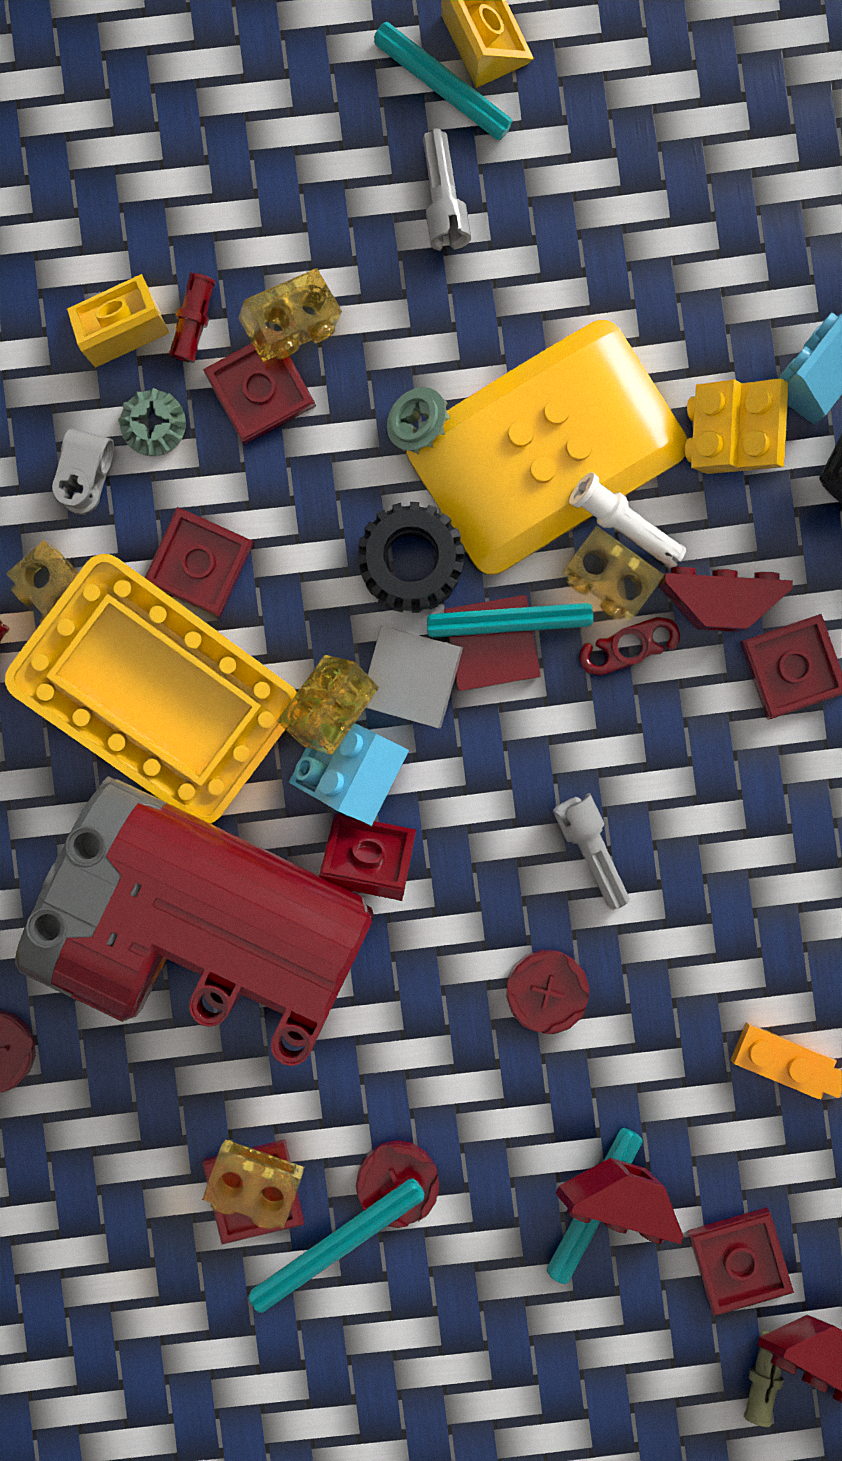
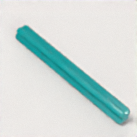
(336, 1245)

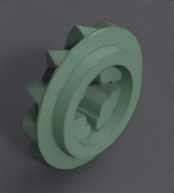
(408, 410)
(165, 436)

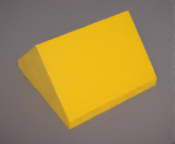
(486, 38)
(117, 321)

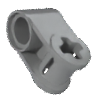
(82, 464)

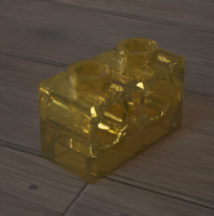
(284, 307)
(618, 564)
(61, 575)
(328, 704)
(257, 1172)

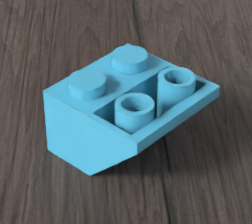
(817, 372)
(354, 776)

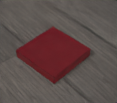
(257, 392)
(199, 561)
(495, 656)
(793, 666)
(368, 857)
(239, 1226)
(740, 1261)

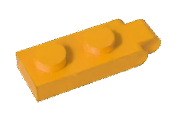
(787, 1062)

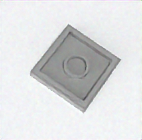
(413, 676)

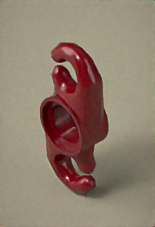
(615, 660)

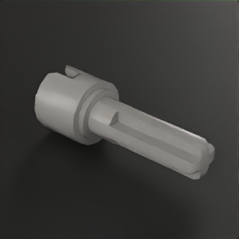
(446, 213)
(582, 826)

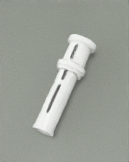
(614, 512)

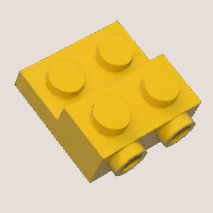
(737, 426)

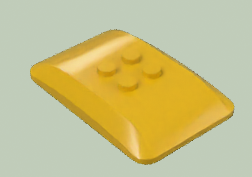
(536, 433)
(151, 688)

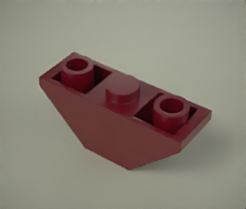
(723, 599)
(622, 1199)
(811, 1348)

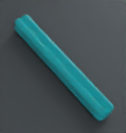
(442, 81)
(509, 620)
(580, 1233)

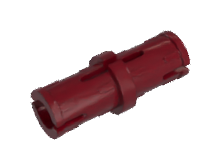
(192, 317)

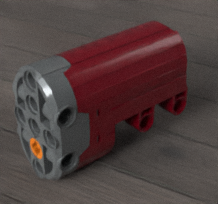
(164, 886)

